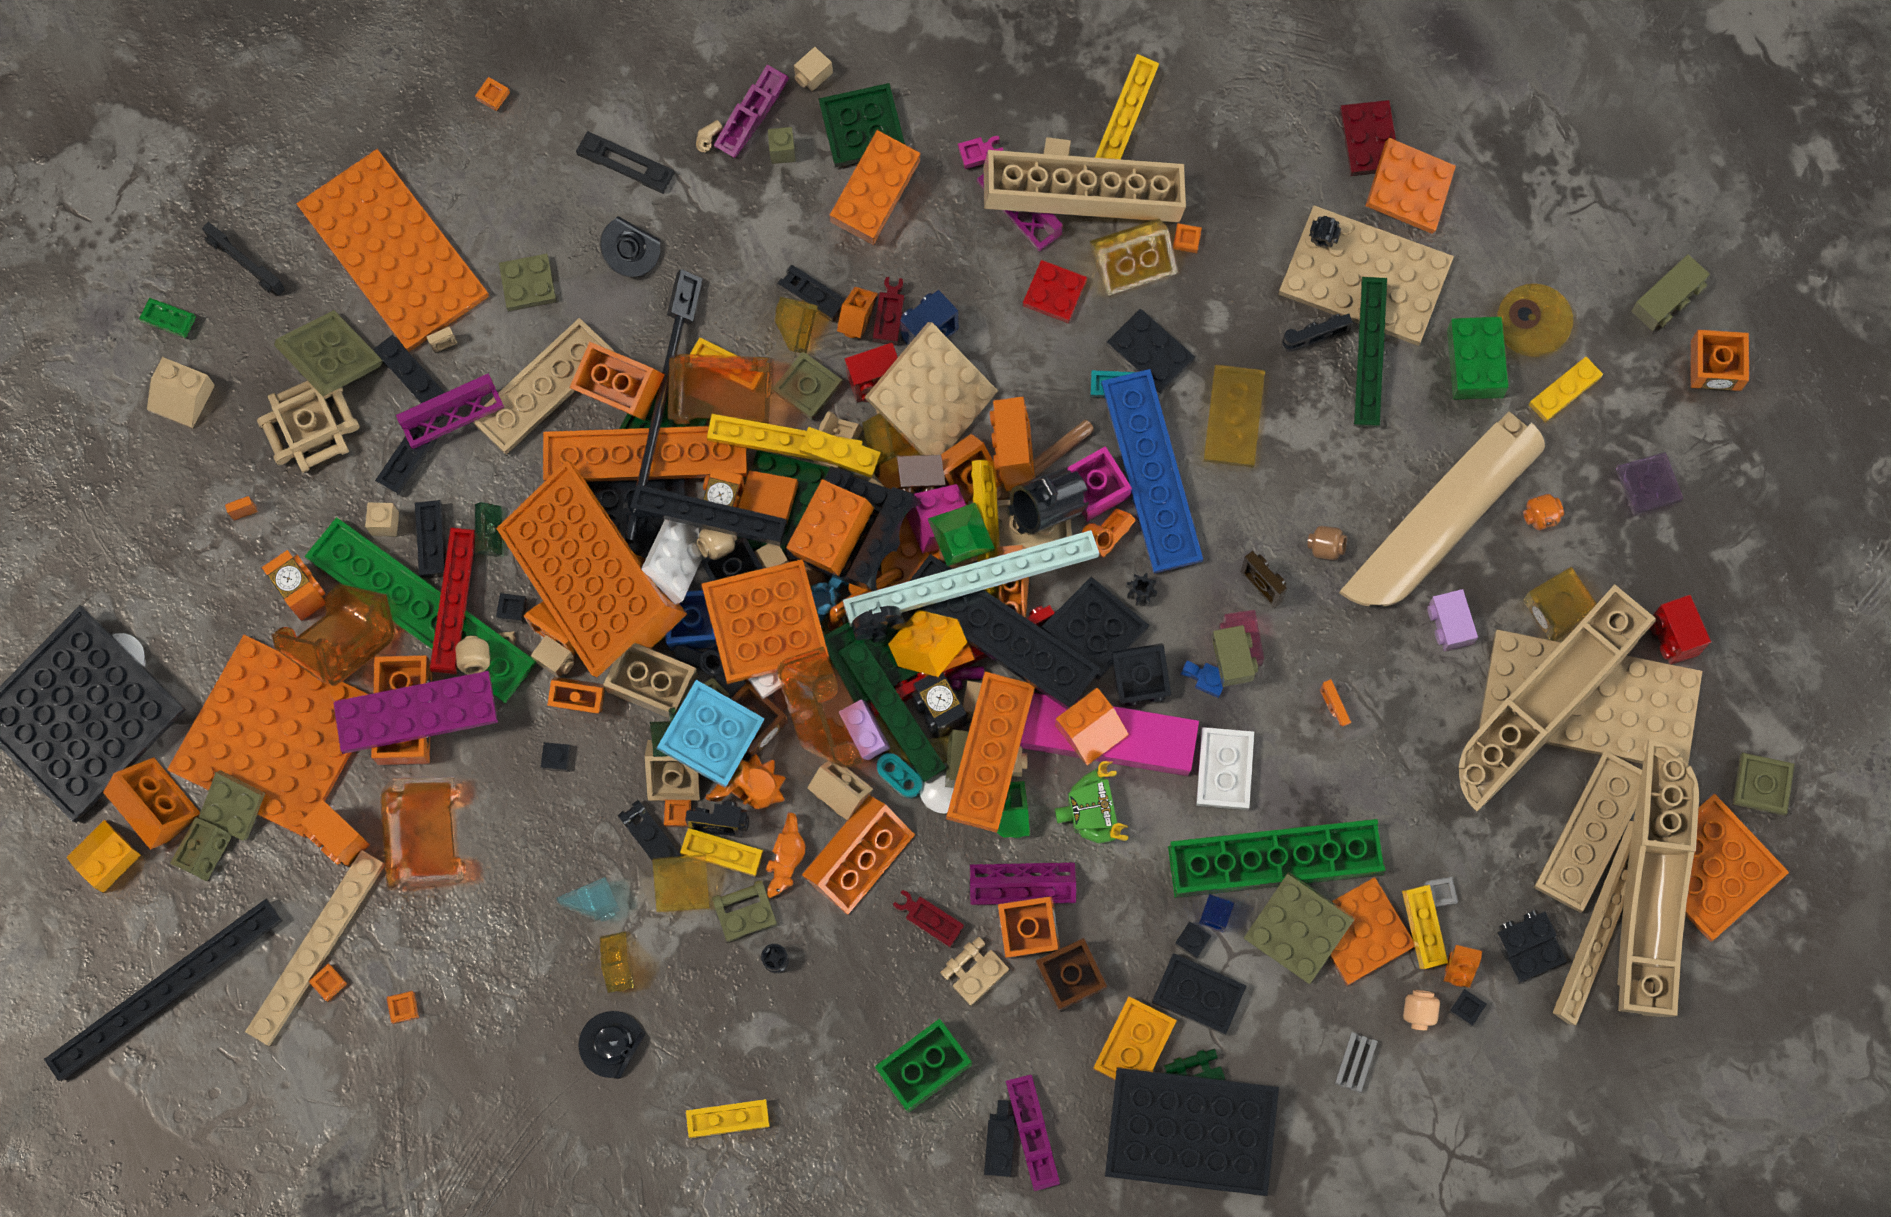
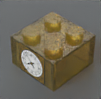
(1560, 604)

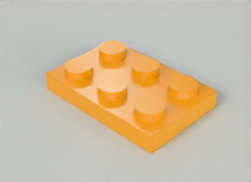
(1135, 1039)

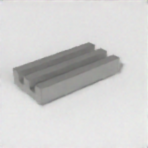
(1363, 1040)

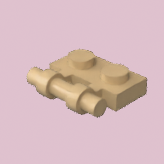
(980, 977)

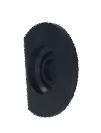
(628, 248)
(609, 1043)

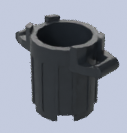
(1047, 500)

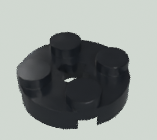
(879, 624)

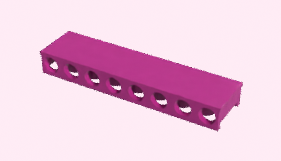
(1153, 740)

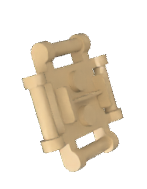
(307, 425)

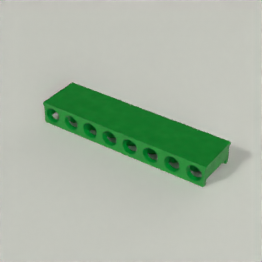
(1266, 857)

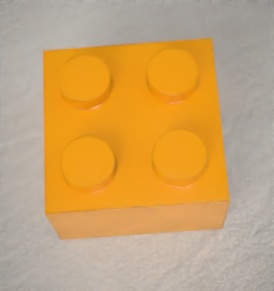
(927, 643)

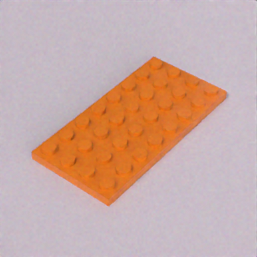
(392, 250)
(583, 568)

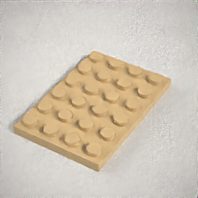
(1333, 275)

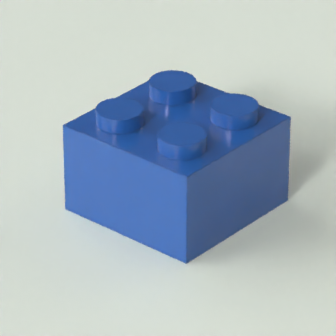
(696, 627)

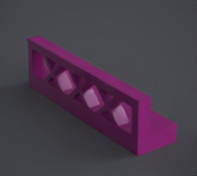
(1045, 221)
(449, 402)
(1023, 886)

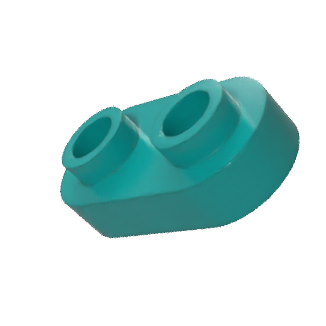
(900, 775)

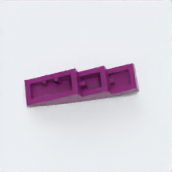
(751, 111)
(1032, 1132)

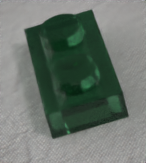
(487, 537)

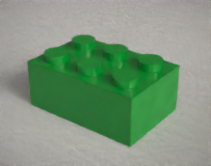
(1477, 358)
(923, 1065)

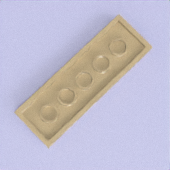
(538, 388)
(1591, 833)

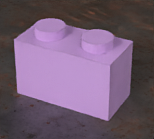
(1452, 620)
(864, 730)

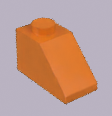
(856, 312)

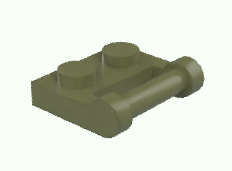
(747, 919)

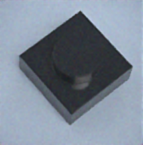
(511, 608)
(555, 757)
(1192, 940)
(1467, 1007)

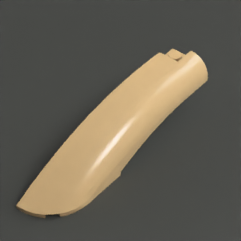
(1446, 513)
(1551, 695)
(1658, 883)

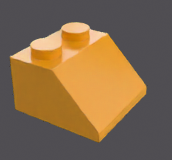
(103, 856)

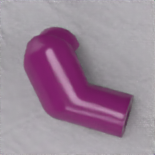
(964, 673)

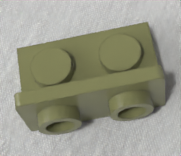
(201, 849)

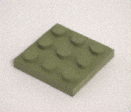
(328, 353)
(1299, 928)

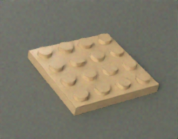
(931, 392)

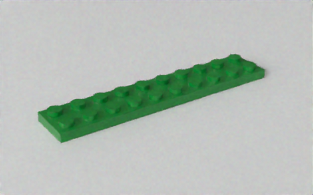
(411, 600)

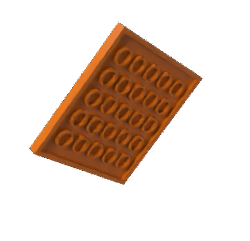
(269, 729)

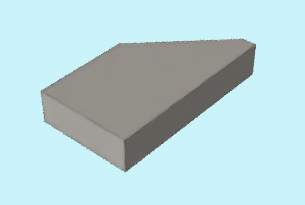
(1443, 891)

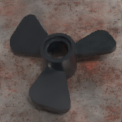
(705, 661)

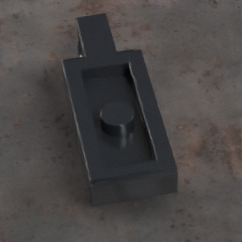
(999, 1142)

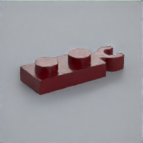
(889, 313)
(930, 919)

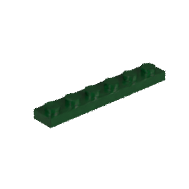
(1370, 352)
(892, 710)

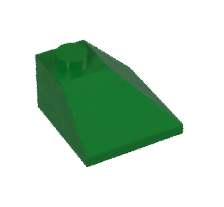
(961, 534)
(1015, 814)

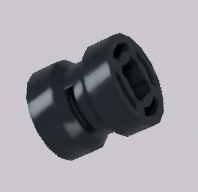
(774, 954)

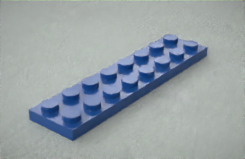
(1152, 471)

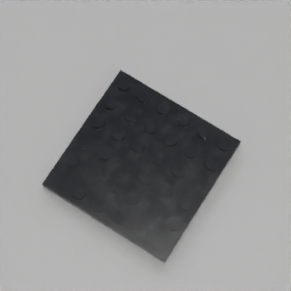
(81, 713)

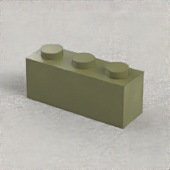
(1671, 293)

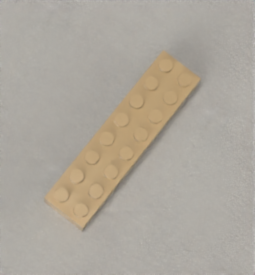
(1084, 186)

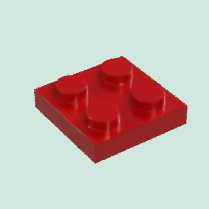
(1054, 291)

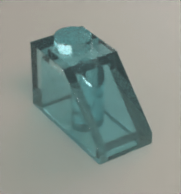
(592, 901)

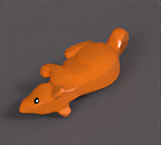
(789, 853)

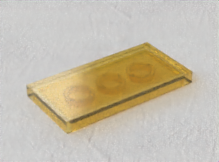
(1234, 416)

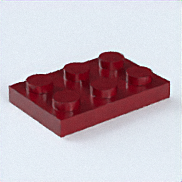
(1365, 132)

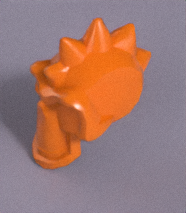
(753, 784)

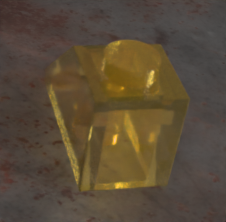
(795, 323)
(616, 962)

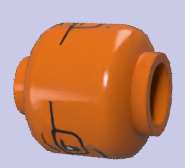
(1543, 512)

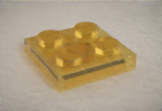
(681, 883)

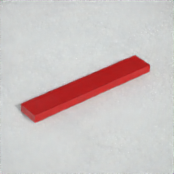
(453, 600)

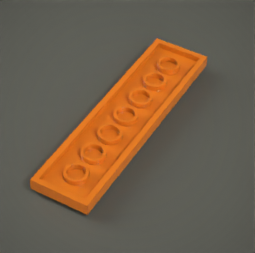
(619, 453)

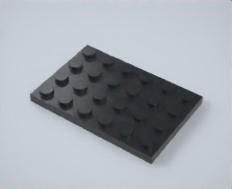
(1191, 1131)

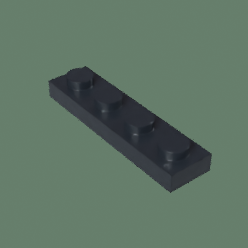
(408, 371)

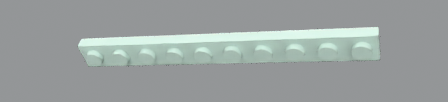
(976, 576)

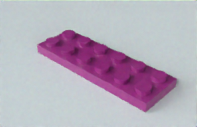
(415, 712)

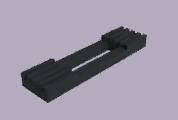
(594, 147)
(267, 279)

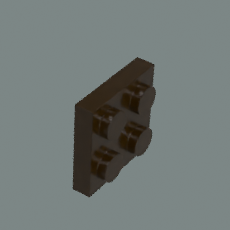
(1268, 584)

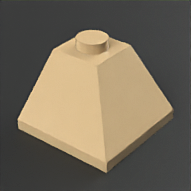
(669, 778)

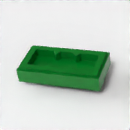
(167, 318)

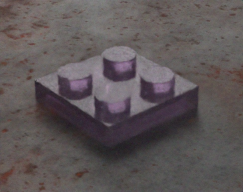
(1649, 483)

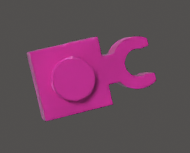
(975, 151)

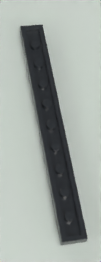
(162, 990)

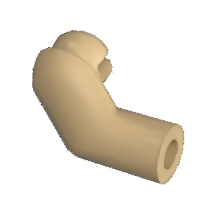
(706, 134)

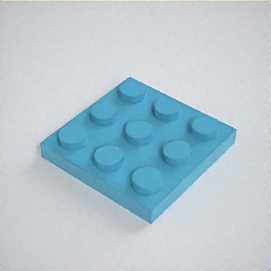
(710, 733)

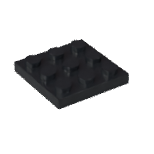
(1096, 624)

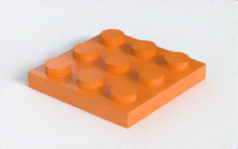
(1410, 185)
(1373, 936)

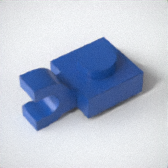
(1207, 678)

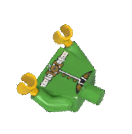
(1092, 807)

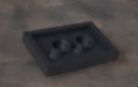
(1149, 346)
(1199, 994)

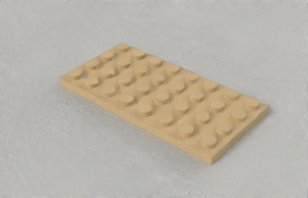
(1631, 706)

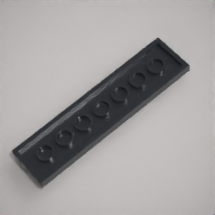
(1015, 641)

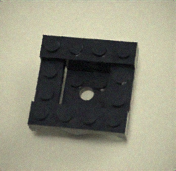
(882, 529)

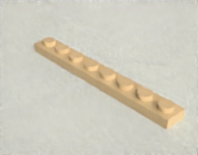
(1596, 936)
(315, 948)

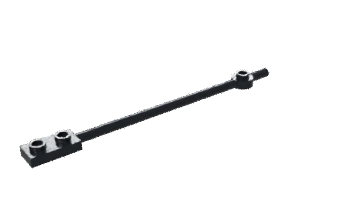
(682, 309)

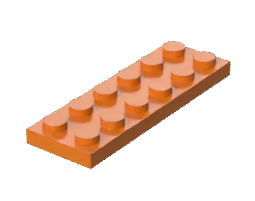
(990, 752)

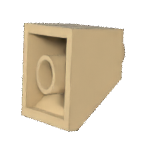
(178, 392)

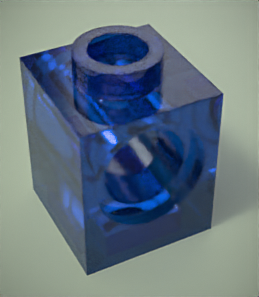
(1216, 913)

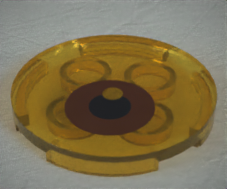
(1535, 319)

